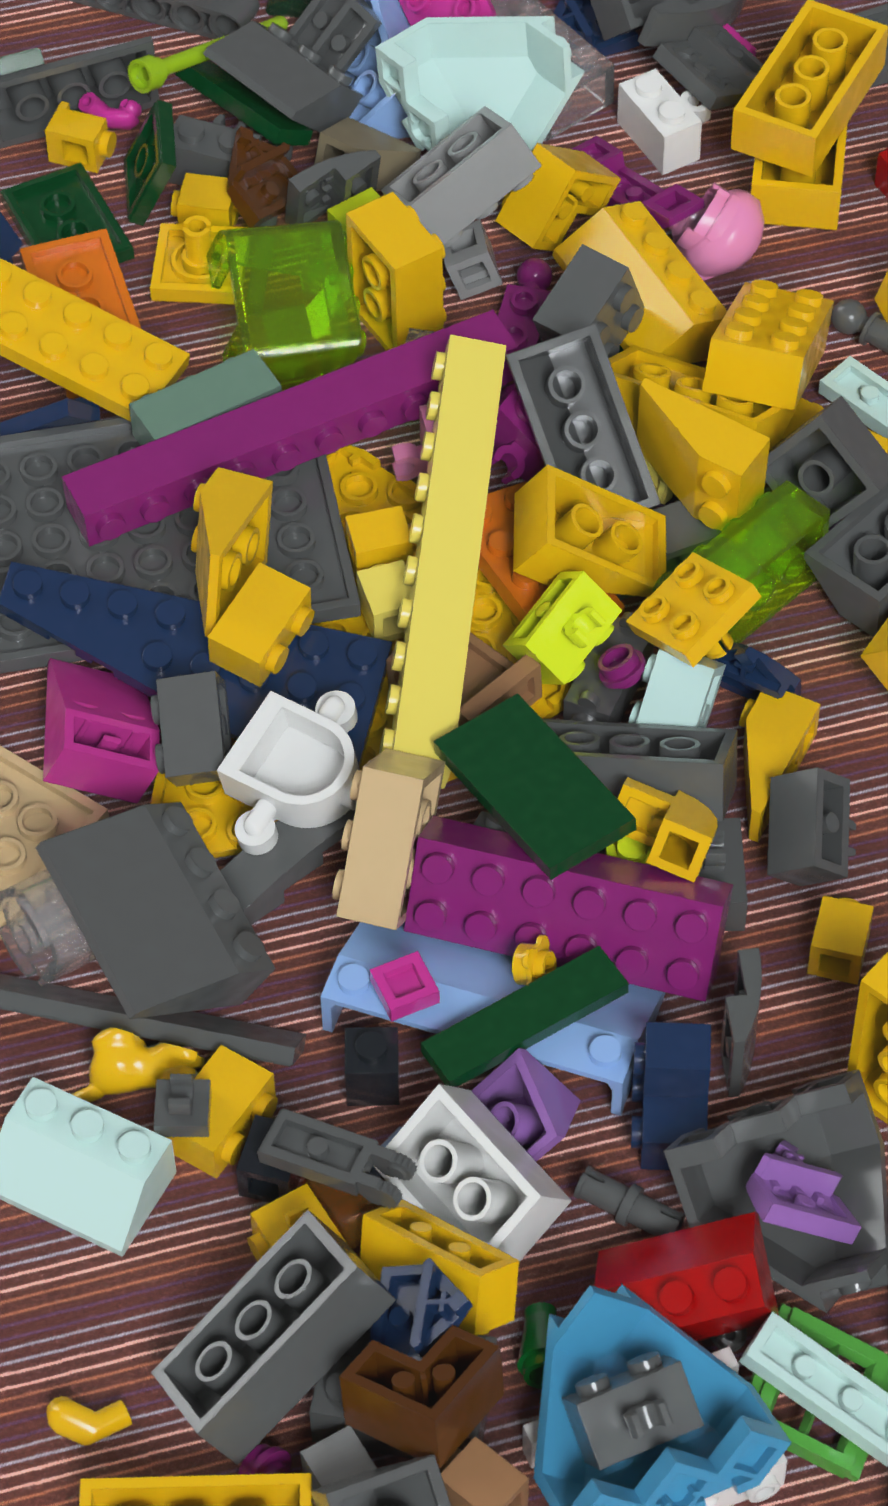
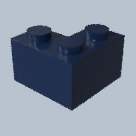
(673, 1086)

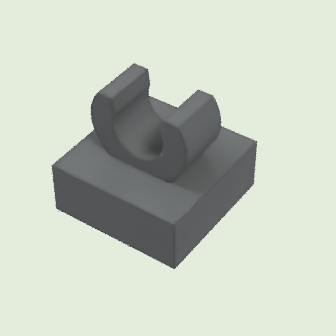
(182, 1106)

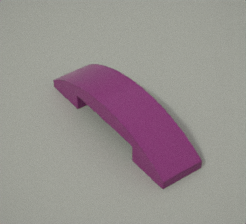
(665, 205)

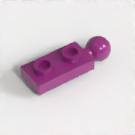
(524, 301)

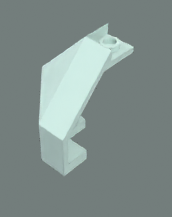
(460, 64)

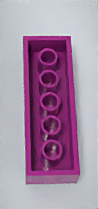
(491, 896)

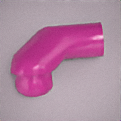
(122, 118)

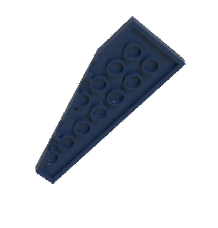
(163, 636)

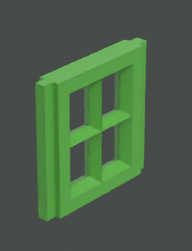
(847, 1458)

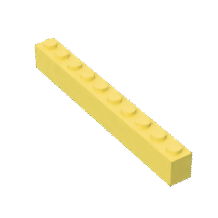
(447, 549)

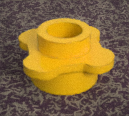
(532, 961)

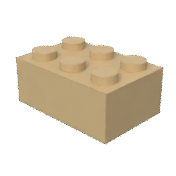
(393, 805)

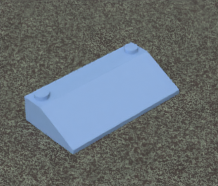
(474, 978)

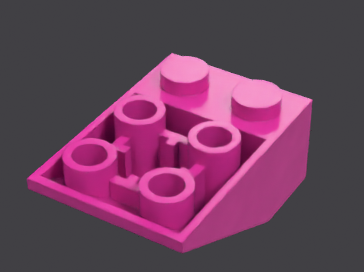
(98, 733)

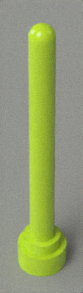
(150, 72)

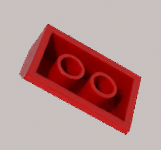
(698, 1277)

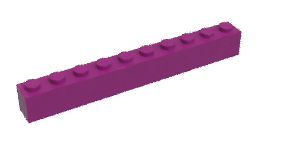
(267, 434)

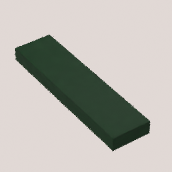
(245, 104)
(524, 1017)

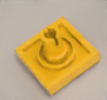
(182, 264)
(694, 610)

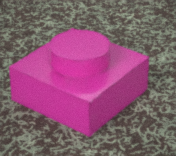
(404, 986)

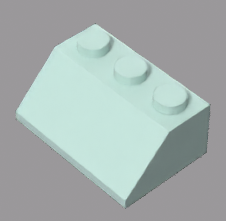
(82, 1166)

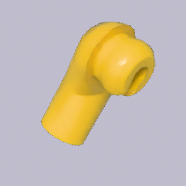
(83, 1424)

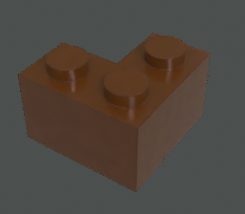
(426, 1402)

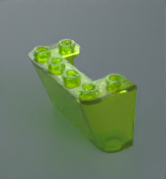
(290, 297)

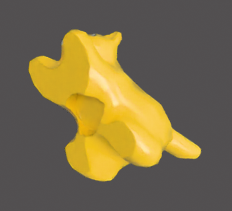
(126, 1064)

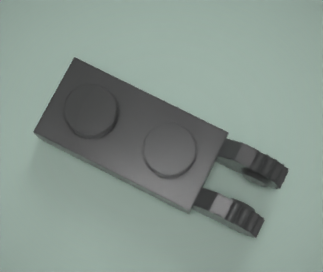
(334, 1157)

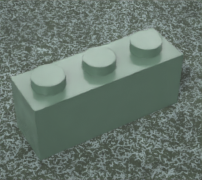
(202, 397)

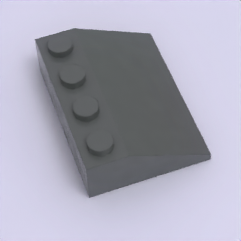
(157, 912)

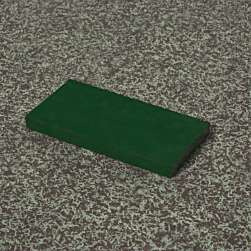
(535, 786)

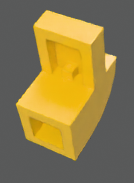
(674, 826)

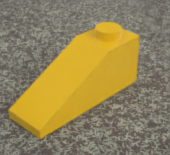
(773, 745)

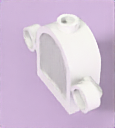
(291, 767)

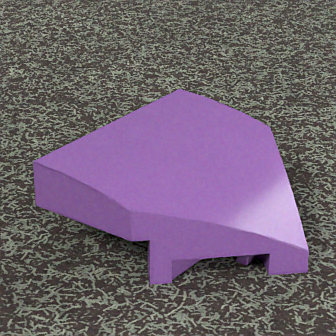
(800, 1196)

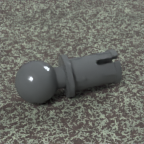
(851, 317)

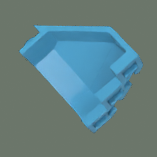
(730, 1450)

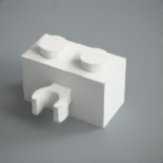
(661, 121)

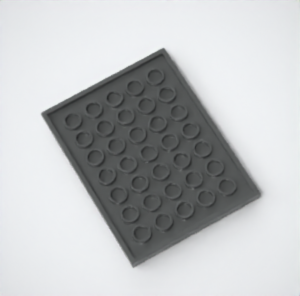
(157, 557)

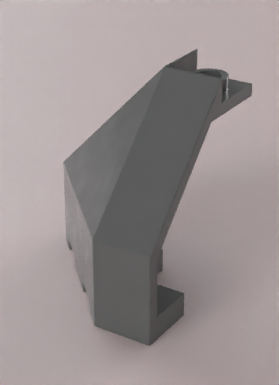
(834, 1131)

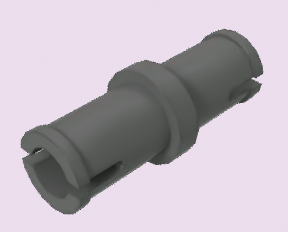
(627, 1203)

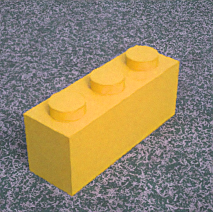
(477, 1269)

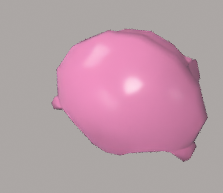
(722, 233)

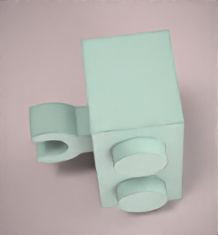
(677, 691)

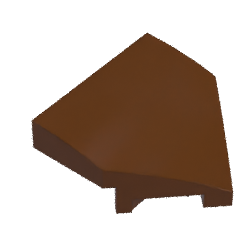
(258, 178)

